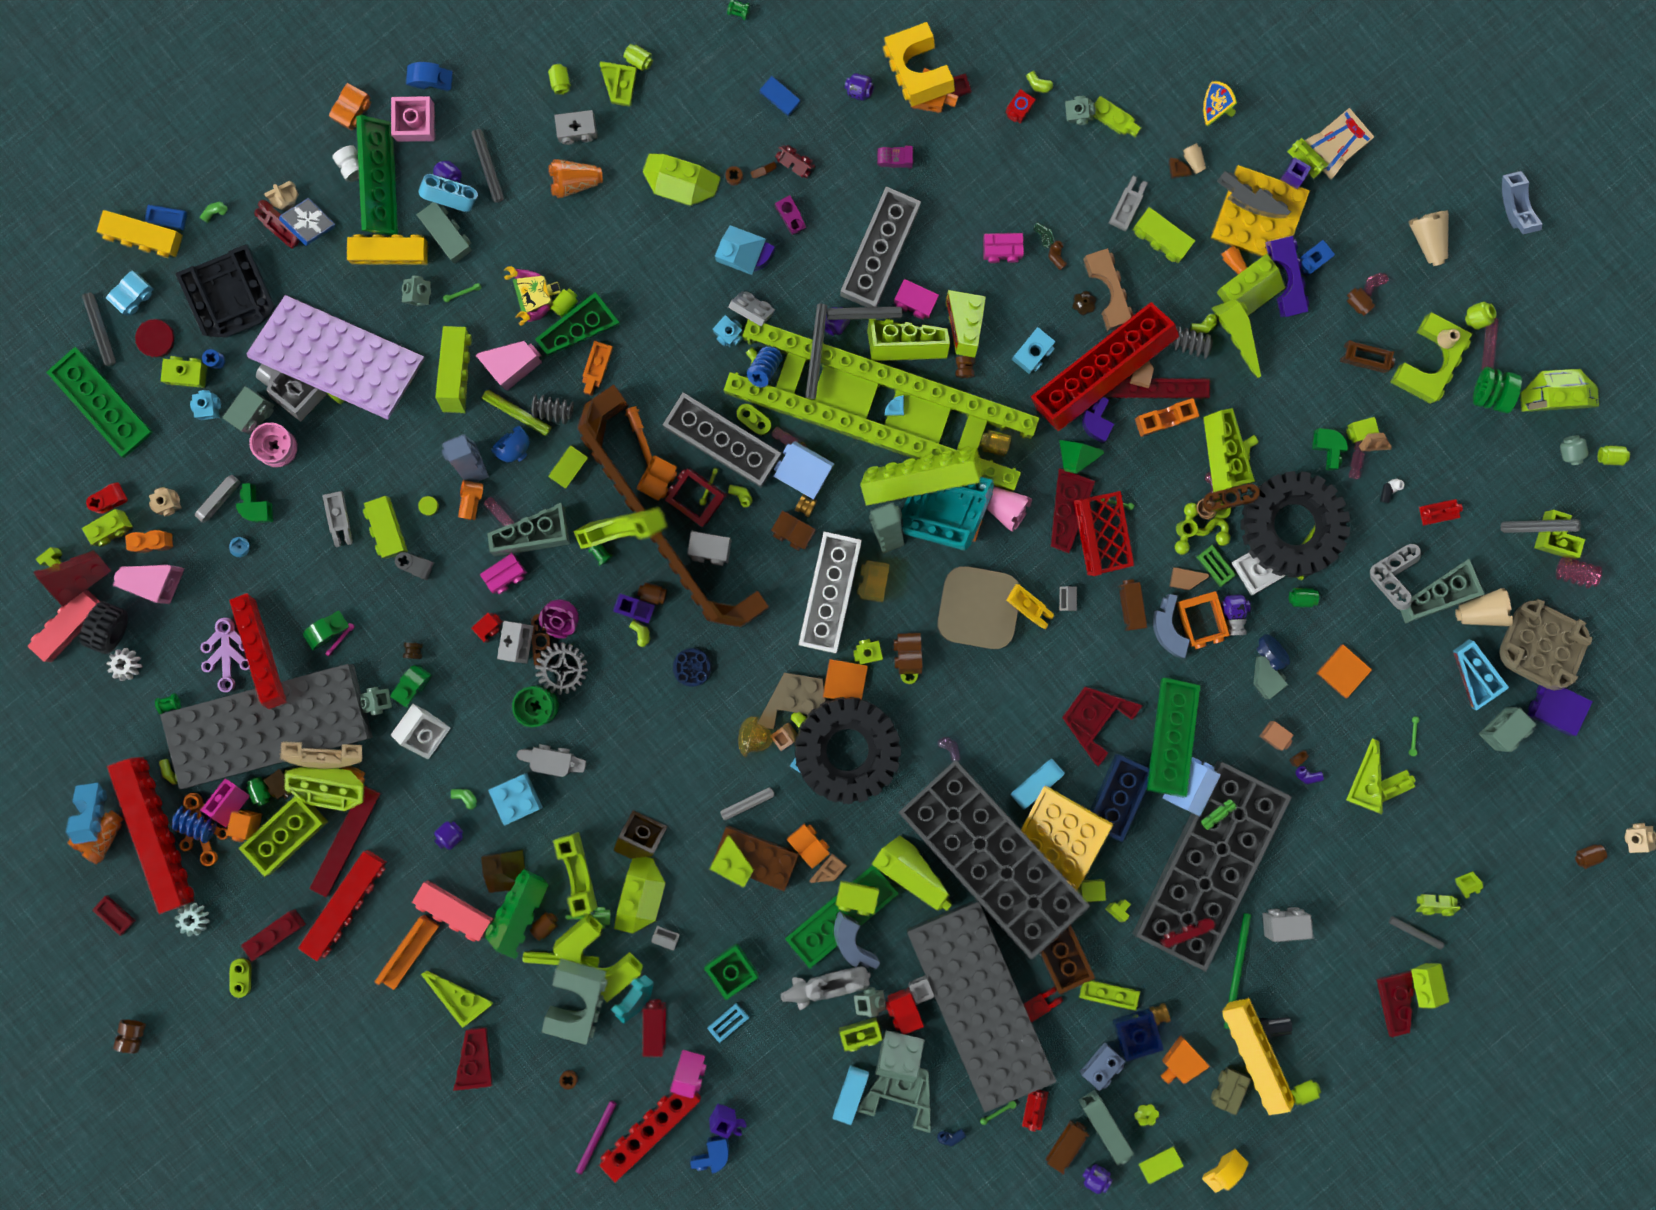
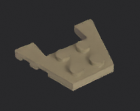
(793, 694)

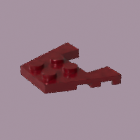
(1090, 713)

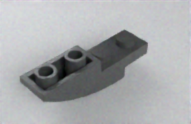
(1259, 203)

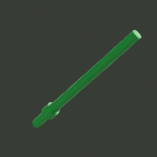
(1239, 960)

